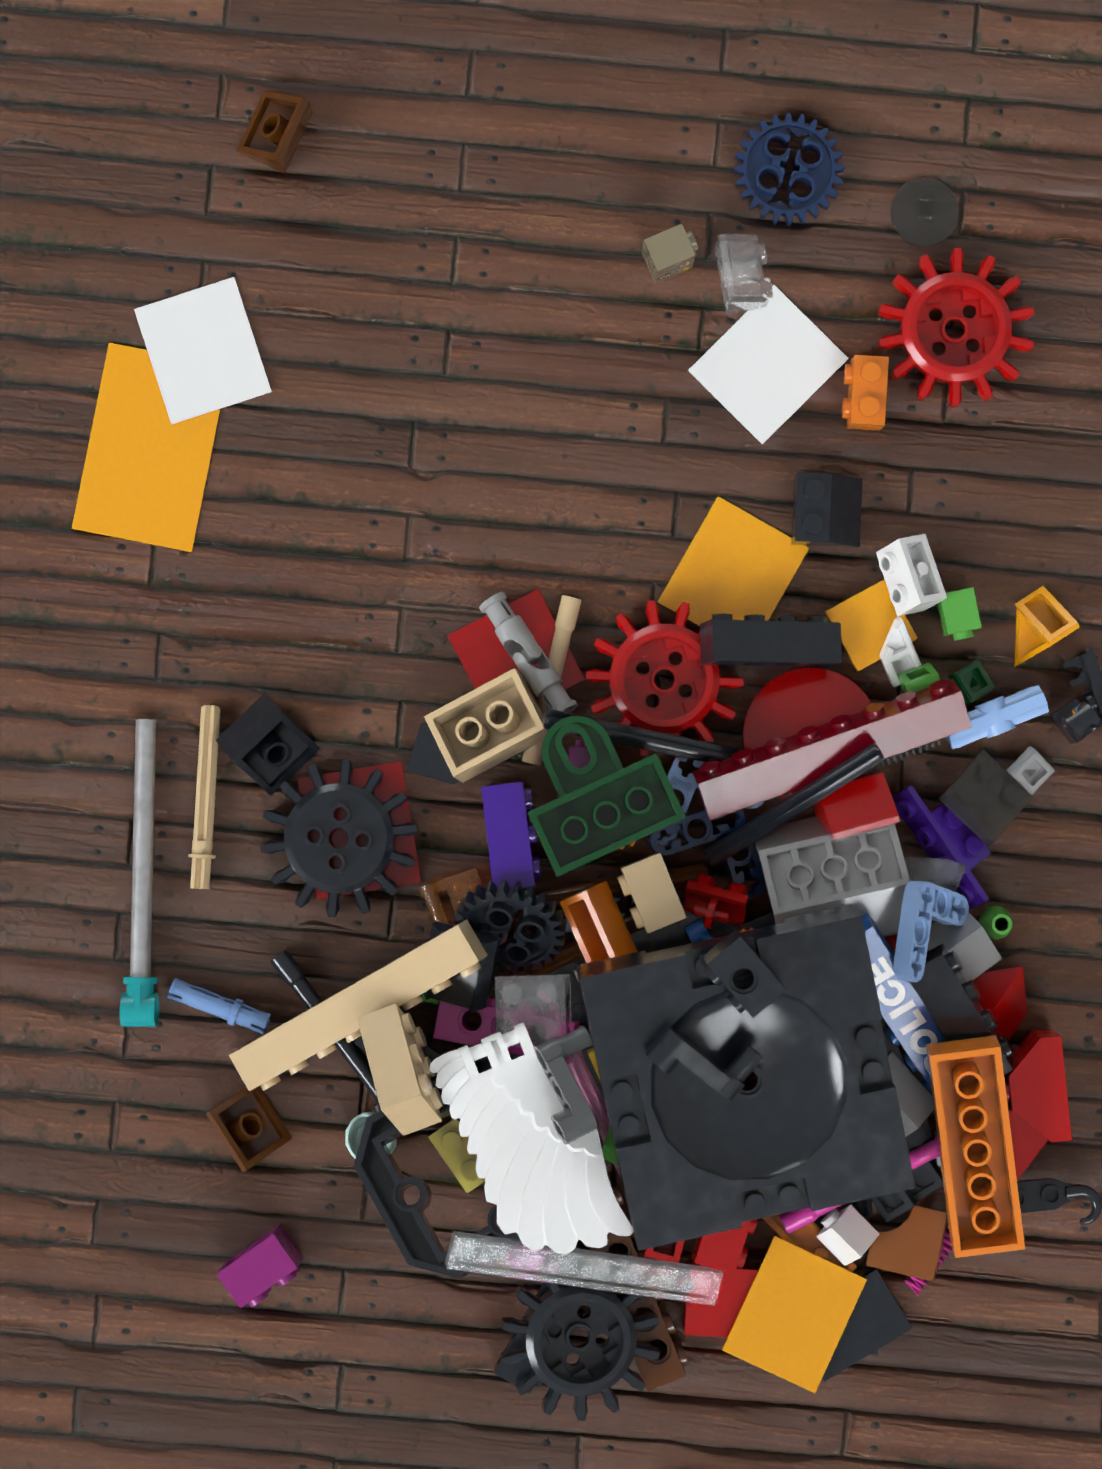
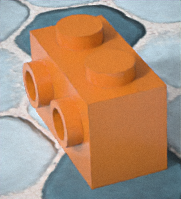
(867, 392)

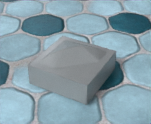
(1030, 770)

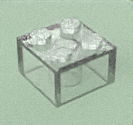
(536, 1000)

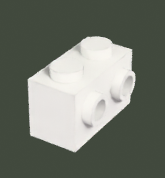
(911, 575)

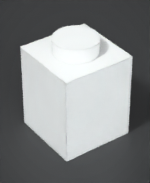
(846, 1234)

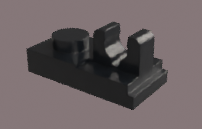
(1090, 675)

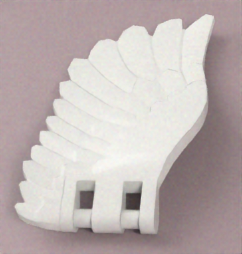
(539, 1184)

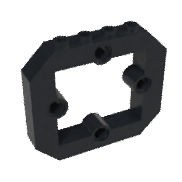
(387, 1189)

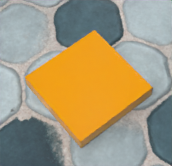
(866, 623)

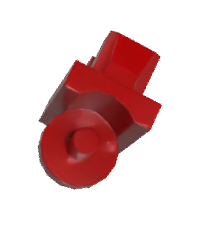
(716, 903)

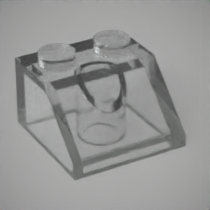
(741, 272)

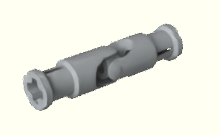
(525, 651)

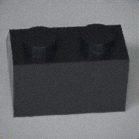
(826, 510)
(267, 744)

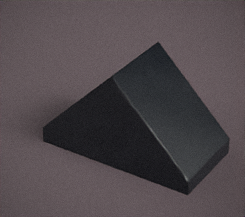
(428, 759)

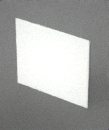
(202, 350)
(768, 365)

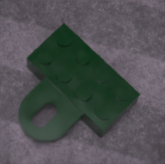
(600, 803)

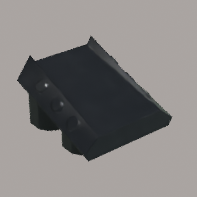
(474, 989)

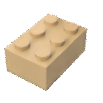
(487, 725)
(400, 1069)

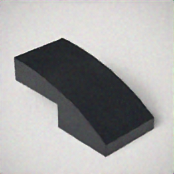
(926, 1179)

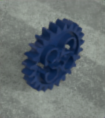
(817, 176)

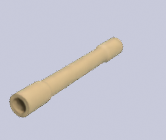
(564, 626)

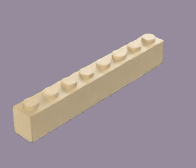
(336, 1017)

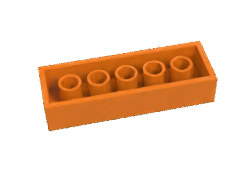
(975, 1146)

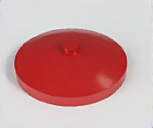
(799, 701)

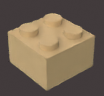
(651, 892)

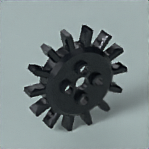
(359, 864)
(598, 1364)

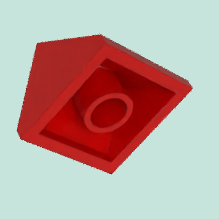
(857, 807)

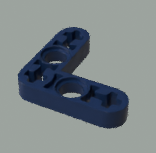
(723, 830)

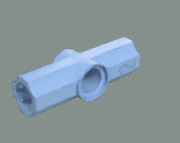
(1001, 715)

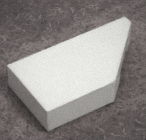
(898, 652)

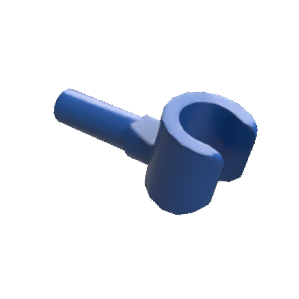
(697, 931)

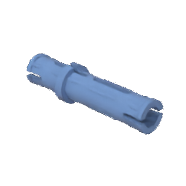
(233, 1011)

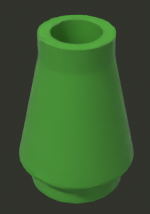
(988, 918)

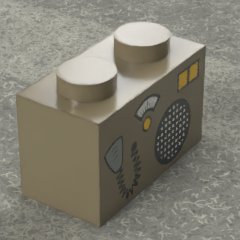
(669, 253)

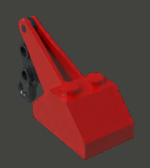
(1038, 1114)

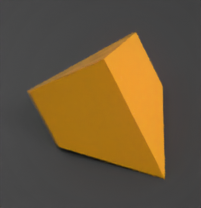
(1040, 624)

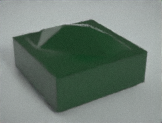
(972, 681)

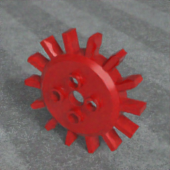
(988, 328)
(653, 647)

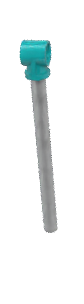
(139, 1003)

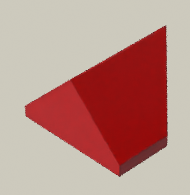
(1005, 997)

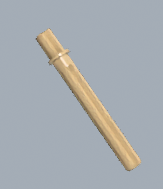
(205, 798)

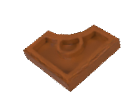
(913, 1246)

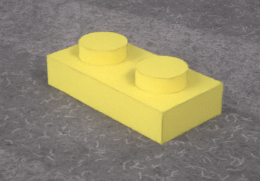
(455, 1153)

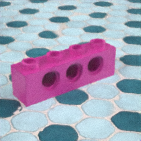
(452, 1025)

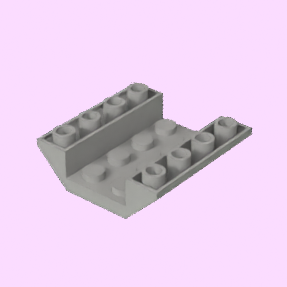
(815, 873)

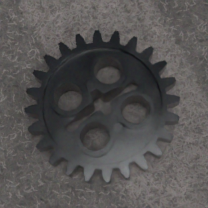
(531, 939)

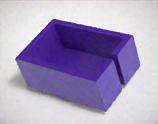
(510, 834)

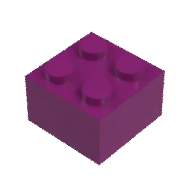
(260, 1266)

